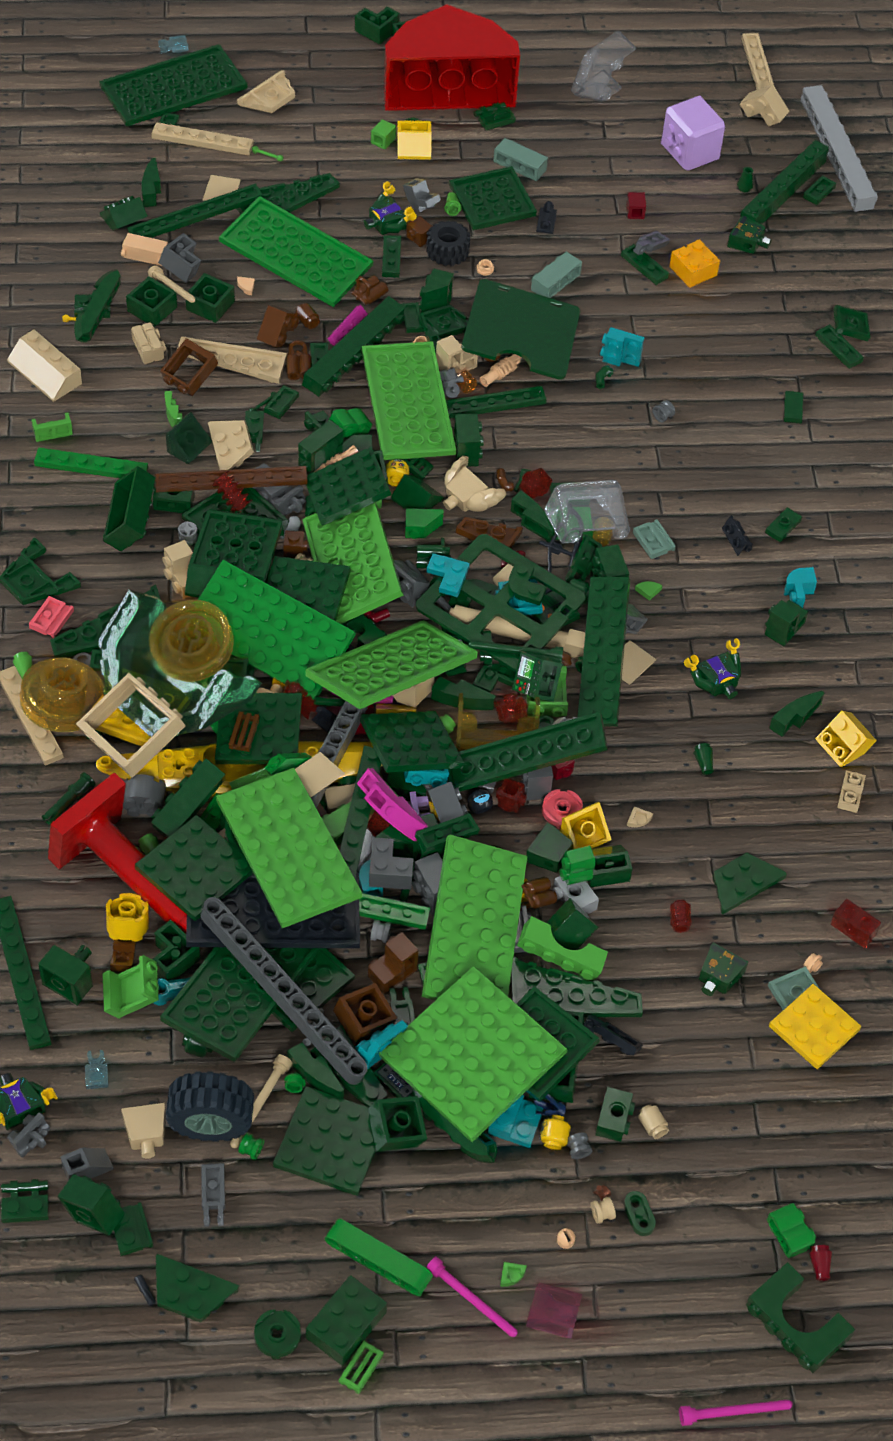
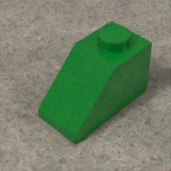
(422, 522)
(285, 761)

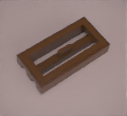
(255, 720)

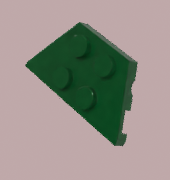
(743, 880)
(189, 1289)

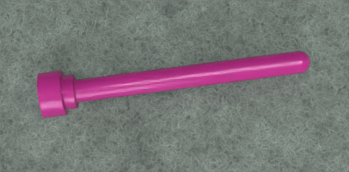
(438, 1270)
(689, 1415)

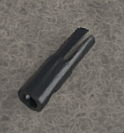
(144, 1289)

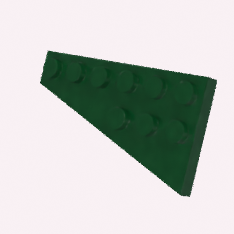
(87, 636)

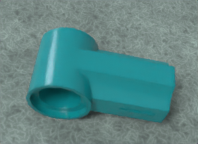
(170, 988)

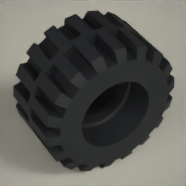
(448, 243)

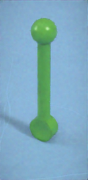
(255, 149)

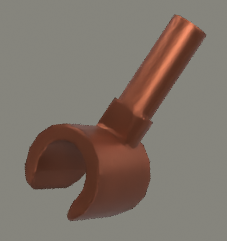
(602, 1192)

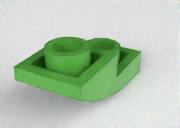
(172, 409)

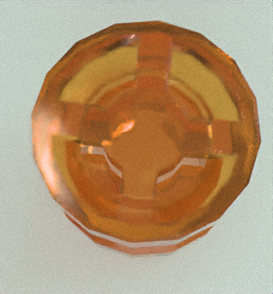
(469, 382)

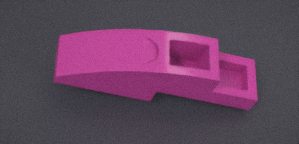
(389, 806)

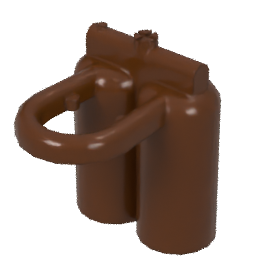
(369, 289)
(297, 362)
(538, 893)

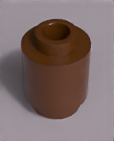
(307, 316)

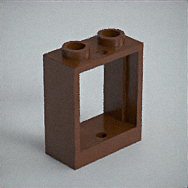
(189, 348)

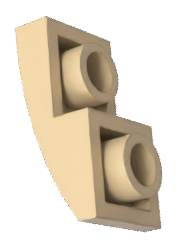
(851, 791)

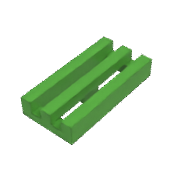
(351, 1383)

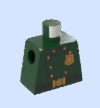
(748, 236)
(721, 970)

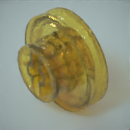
(191, 640)
(59, 693)

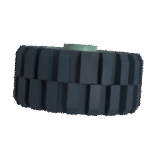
(210, 1106)

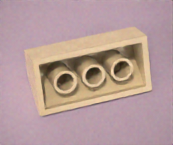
(44, 366)

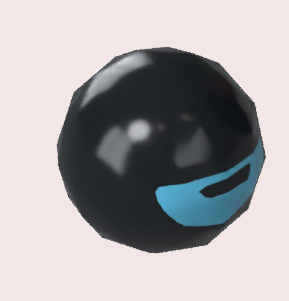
(480, 801)

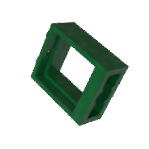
(319, 446)

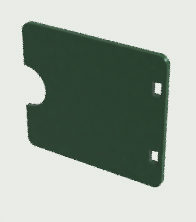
(522, 326)

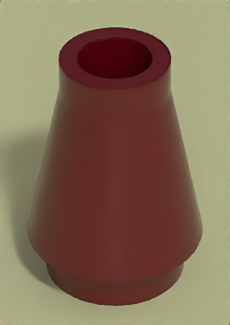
(821, 1261)

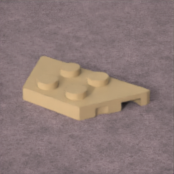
(269, 94)
(230, 442)

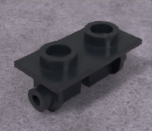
(547, 218)
(735, 535)
(324, 718)

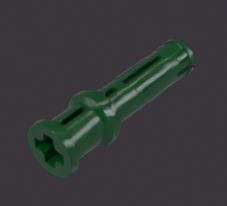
(74, 793)

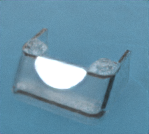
(594, 74)

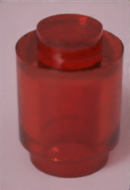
(680, 916)

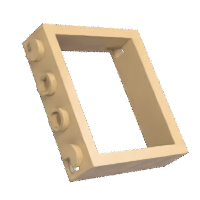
(110, 703)

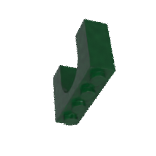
(810, 1348)

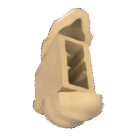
(468, 490)

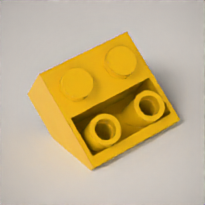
(414, 139)
(845, 738)

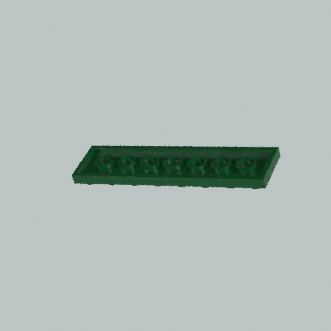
(604, 648)
(530, 751)

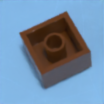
(364, 1013)

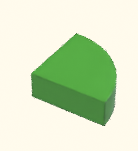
(648, 589)
(512, 1273)

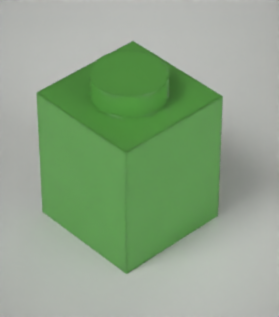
(383, 134)

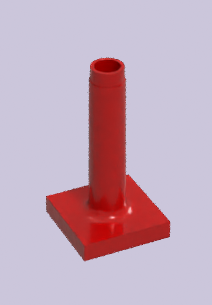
(93, 826)

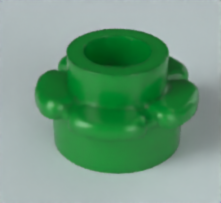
(294, 1083)

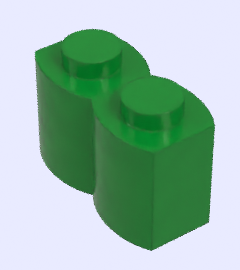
(351, 421)
(577, 865)
(791, 1230)

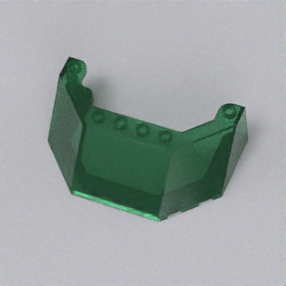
(128, 651)

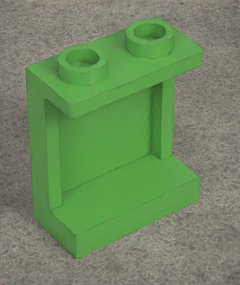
(559, 706)
(130, 989)

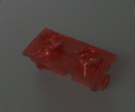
(307, 702)

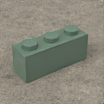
(521, 158)
(556, 275)

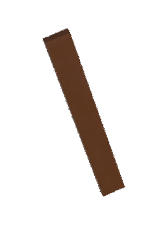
(247, 478)

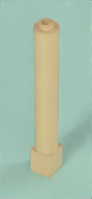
(570, 641)

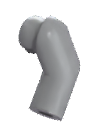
(293, 525)

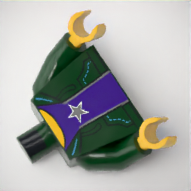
(387, 214)
(718, 673)
(21, 1098)

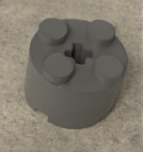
(143, 795)

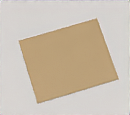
(219, 186)
(635, 662)
(318, 773)

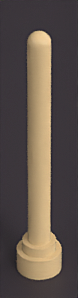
(157, 273)
(281, 1065)

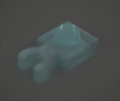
(176, 44)
(96, 1073)

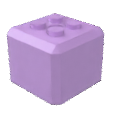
(693, 133)

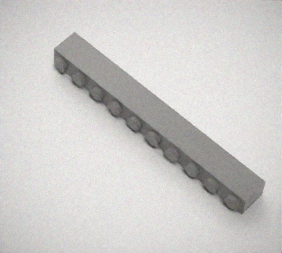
(840, 152)

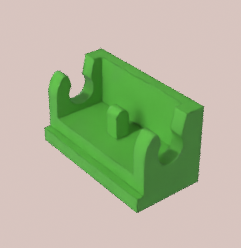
(52, 429)

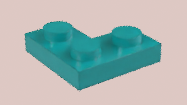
(451, 570)

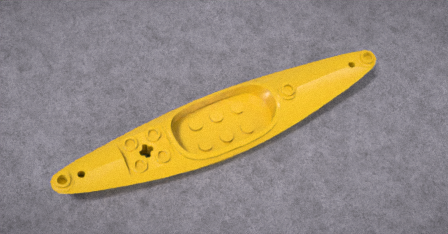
(177, 763)

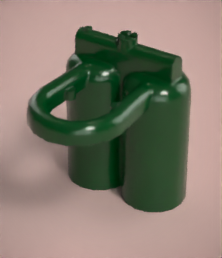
(425, 552)

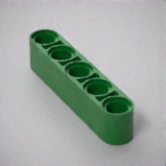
(378, 1257)

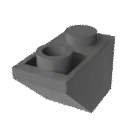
(86, 1162)

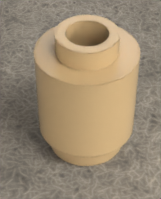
(653, 1121)

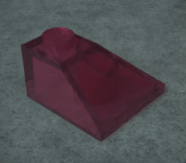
(554, 1310)

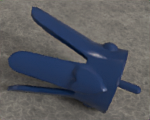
(552, 1108)

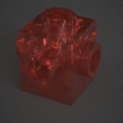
(536, 483)
(511, 708)
(511, 795)

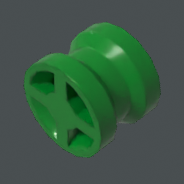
(251, 1146)

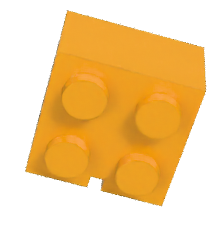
(694, 263)

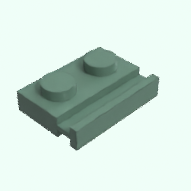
(653, 539)

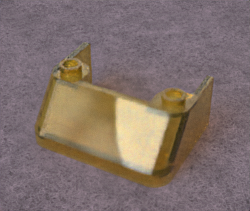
(469, 736)

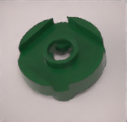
(277, 1346)

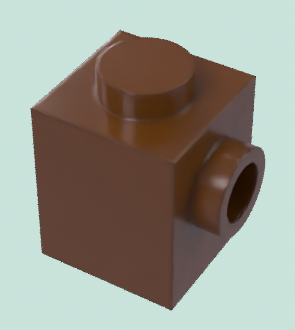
(418, 230)
(294, 543)

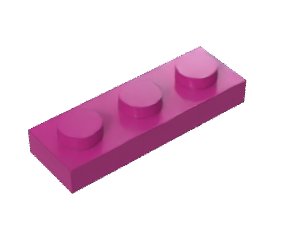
(347, 325)

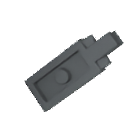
(651, 242)

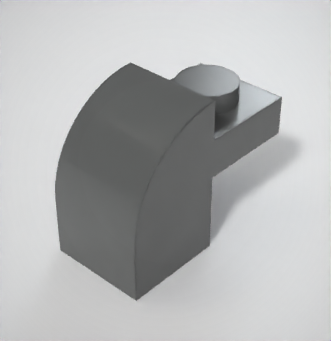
(419, 195)

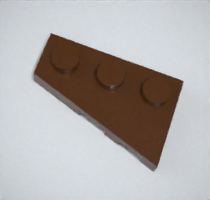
(472, 528)

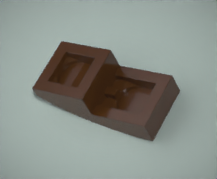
(123, 955)

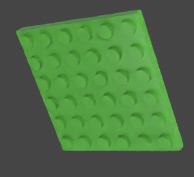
(472, 1053)

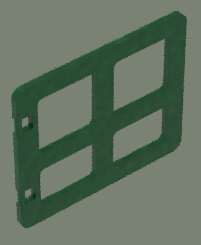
(498, 605)

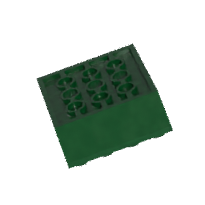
(233, 529)

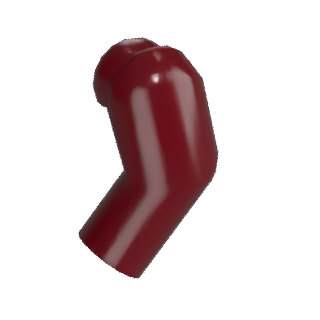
(377, 616)

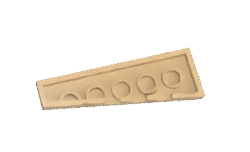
(246, 360)

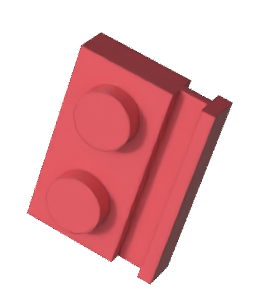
(51, 617)

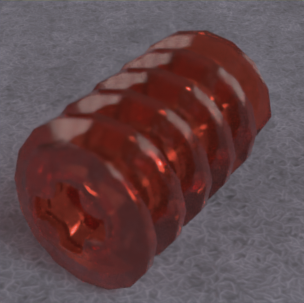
(231, 492)

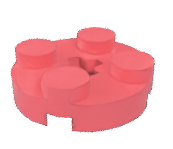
(560, 798)

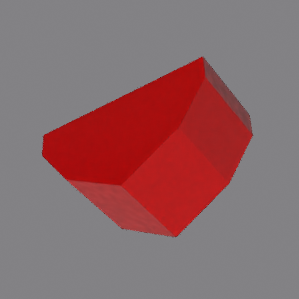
(450, 63)

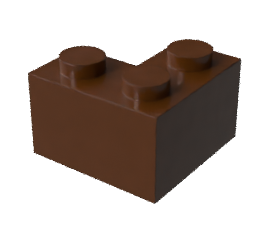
(276, 324)
(396, 964)

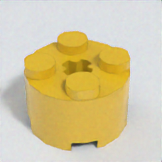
(127, 917)

